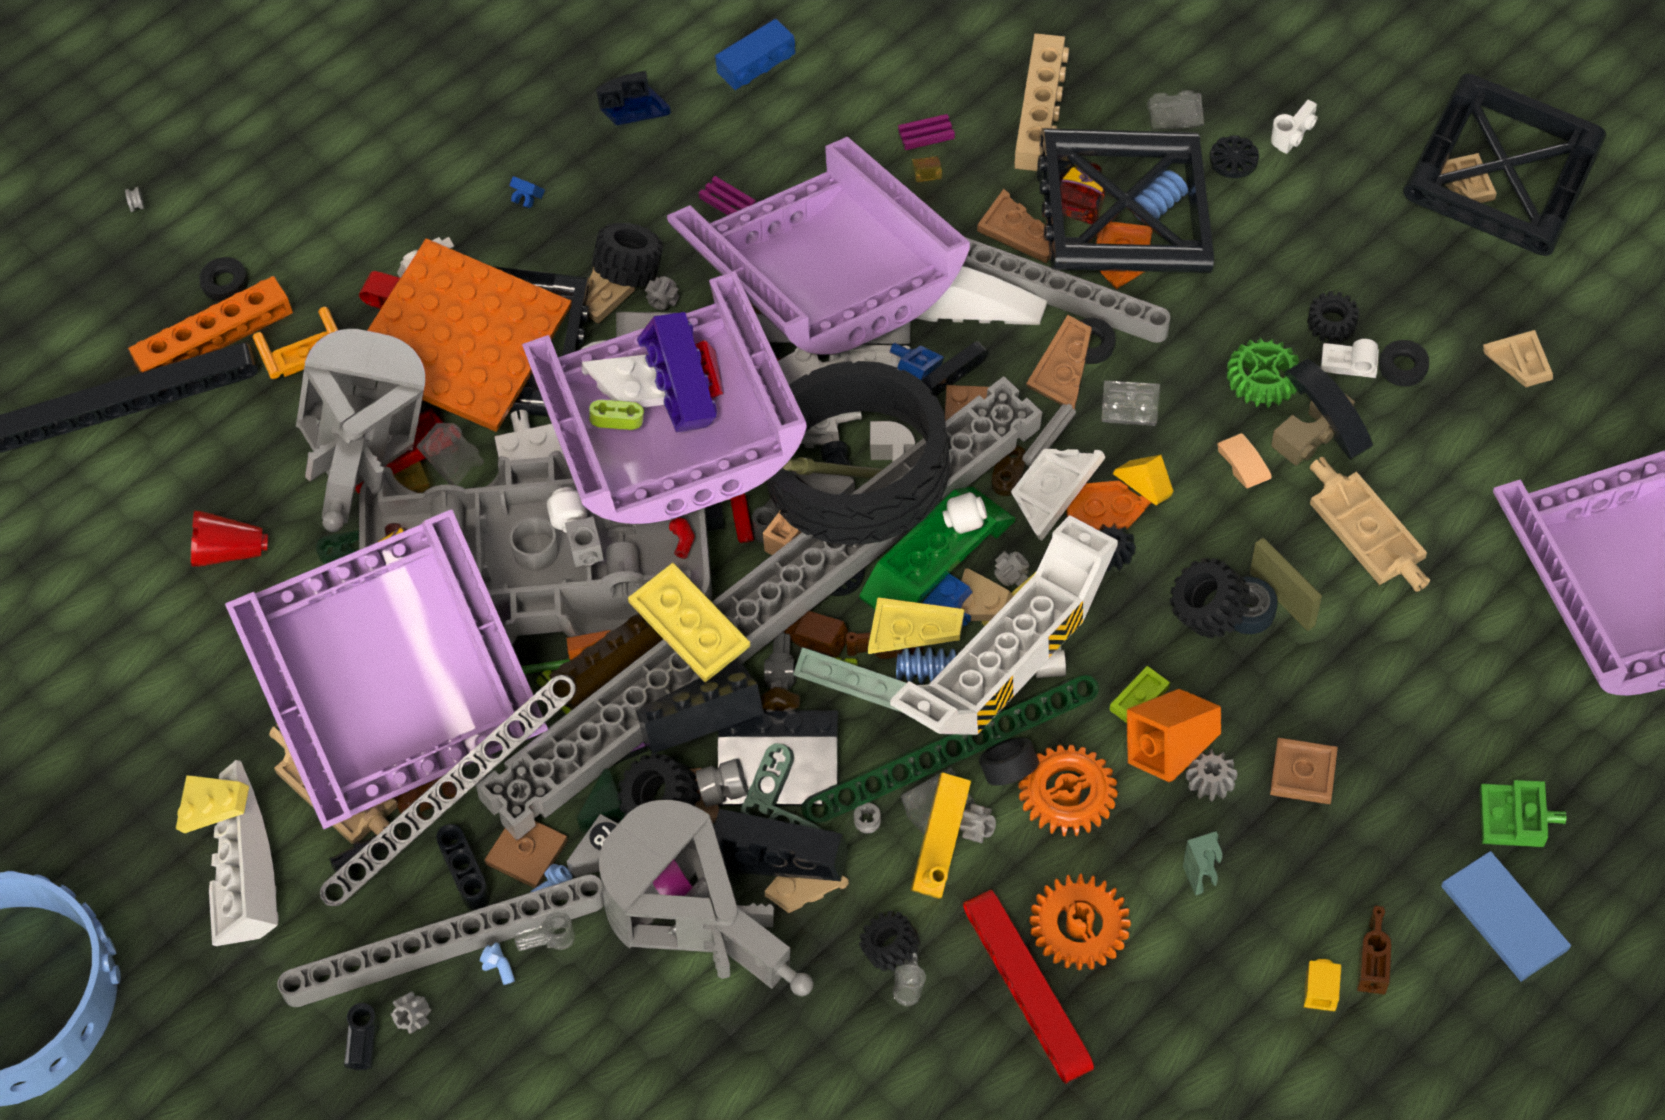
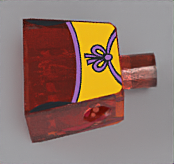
(1081, 195)

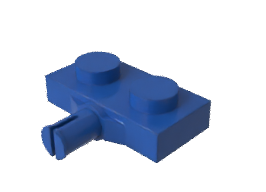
(917, 361)
(950, 593)

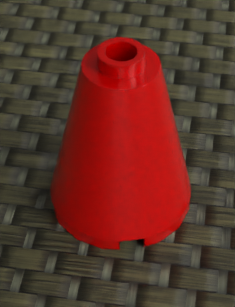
(224, 540)

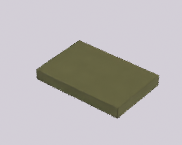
(1289, 585)

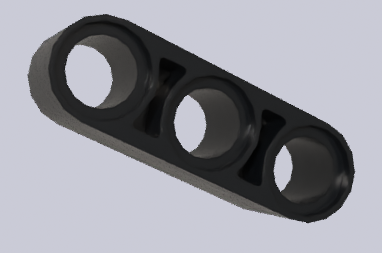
(461, 854)

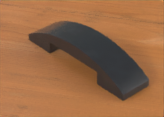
(1333, 405)

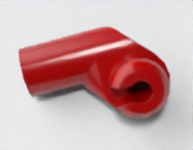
(685, 534)

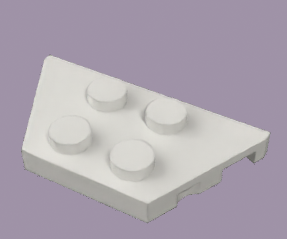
(626, 379)
(1052, 485)

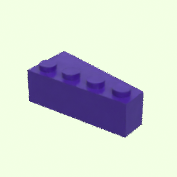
(678, 371)

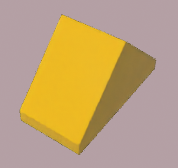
(1147, 477)

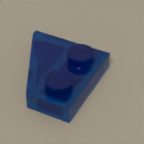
(638, 109)

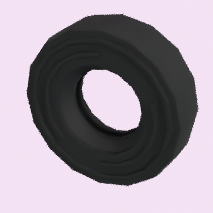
(220, 266)
(1106, 334)
(1404, 377)

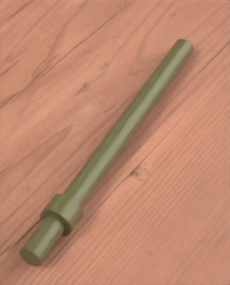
(807, 466)

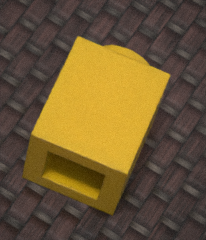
(1322, 985)

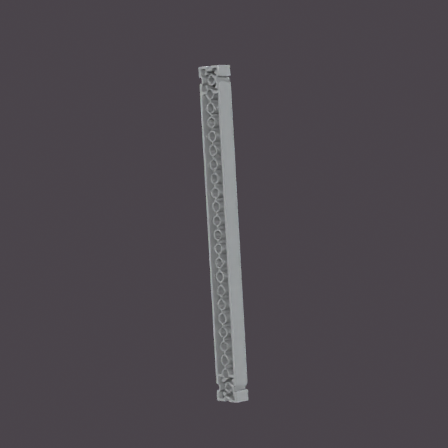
(758, 605)

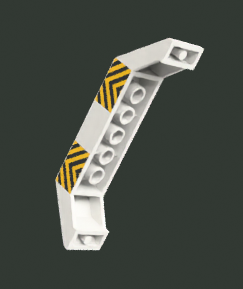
(1017, 637)

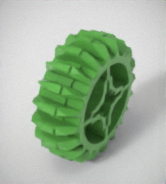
(1264, 363)

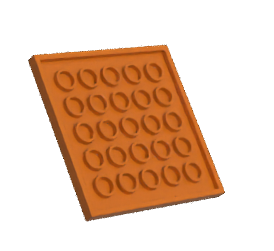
(469, 330)

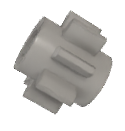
(662, 293)
(1011, 568)
(977, 823)
(410, 1012)

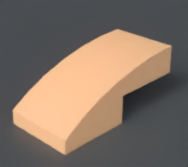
(1245, 460)

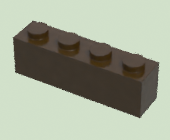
(606, 659)

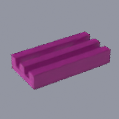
(924, 129)
(729, 195)

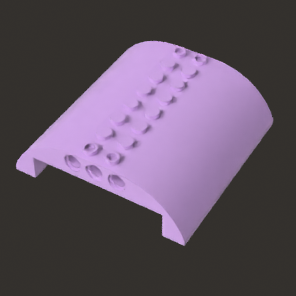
(834, 253)
(663, 472)
(1603, 565)
(383, 666)

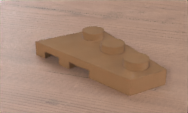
(1015, 227)

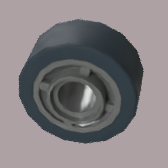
(1264, 610)

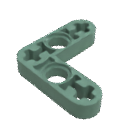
(767, 801)

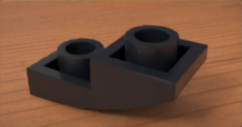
(614, 91)

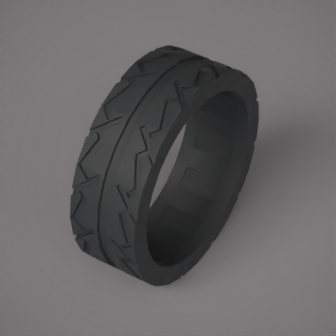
(885, 511)

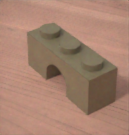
(1300, 439)

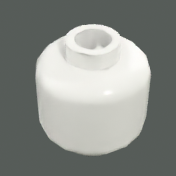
(565, 507)
(965, 513)

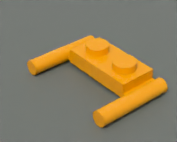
(292, 357)

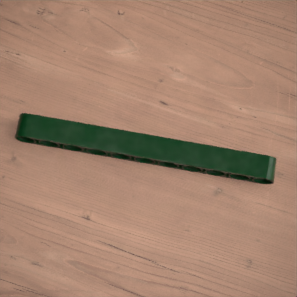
(936, 749)

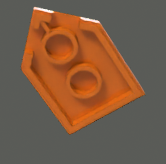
(1123, 234)
(1106, 504)

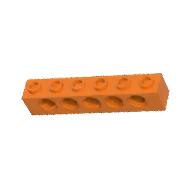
(214, 326)

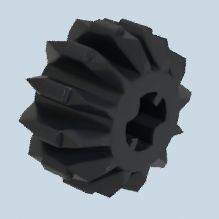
(1125, 546)

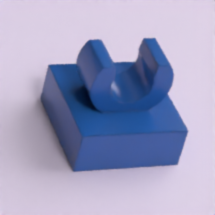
(525, 189)

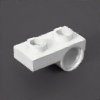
(1289, 130)
(1351, 360)

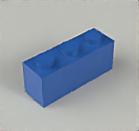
(755, 54)

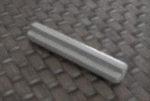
(1050, 433)

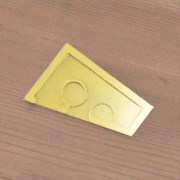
(912, 624)
(209, 802)

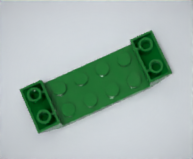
(930, 553)

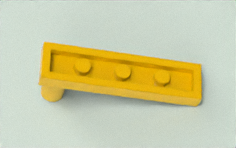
(940, 835)

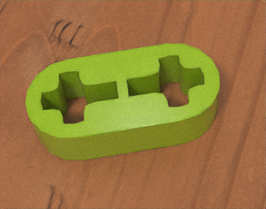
(616, 414)

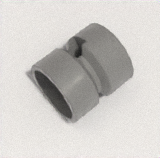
(721, 782)

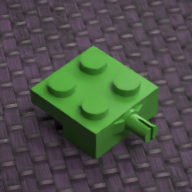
(1516, 814)

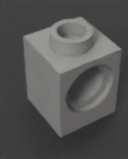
(582, 532)

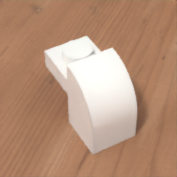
(889, 440)

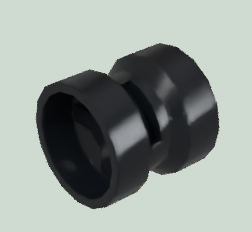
(835, 452)

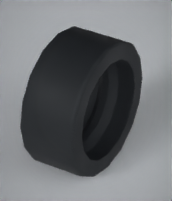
(1009, 761)

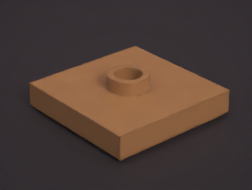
(1303, 771)
(529, 856)

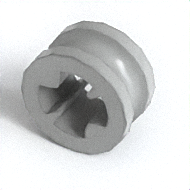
(134, 199)
(865, 827)

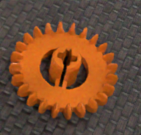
(1068, 790)
(1078, 902)

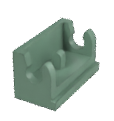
(1200, 860)

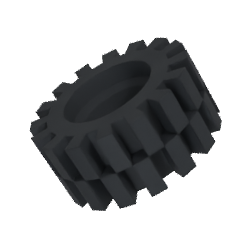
(1330, 329)
(883, 929)

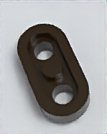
(1011, 468)

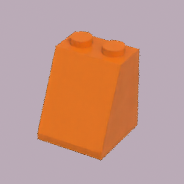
(1170, 732)

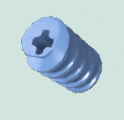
(1162, 193)
(921, 664)

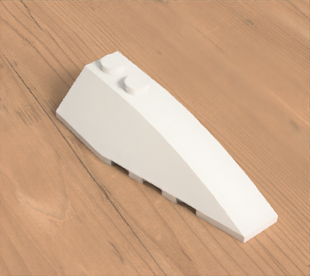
(986, 299)
(244, 881)

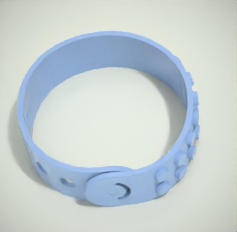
(94, 1008)

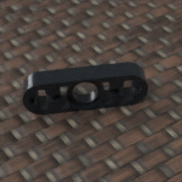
(956, 368)

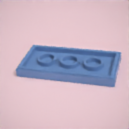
(1506, 916)

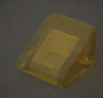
(927, 169)

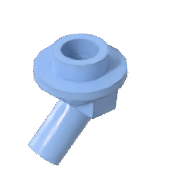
(555, 875)
(492, 958)

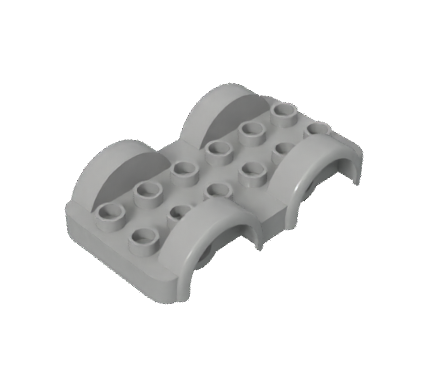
(530, 561)

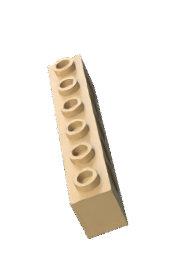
(1040, 97)

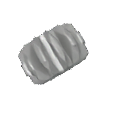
(1211, 775)

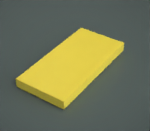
(689, 622)

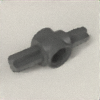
(780, 664)

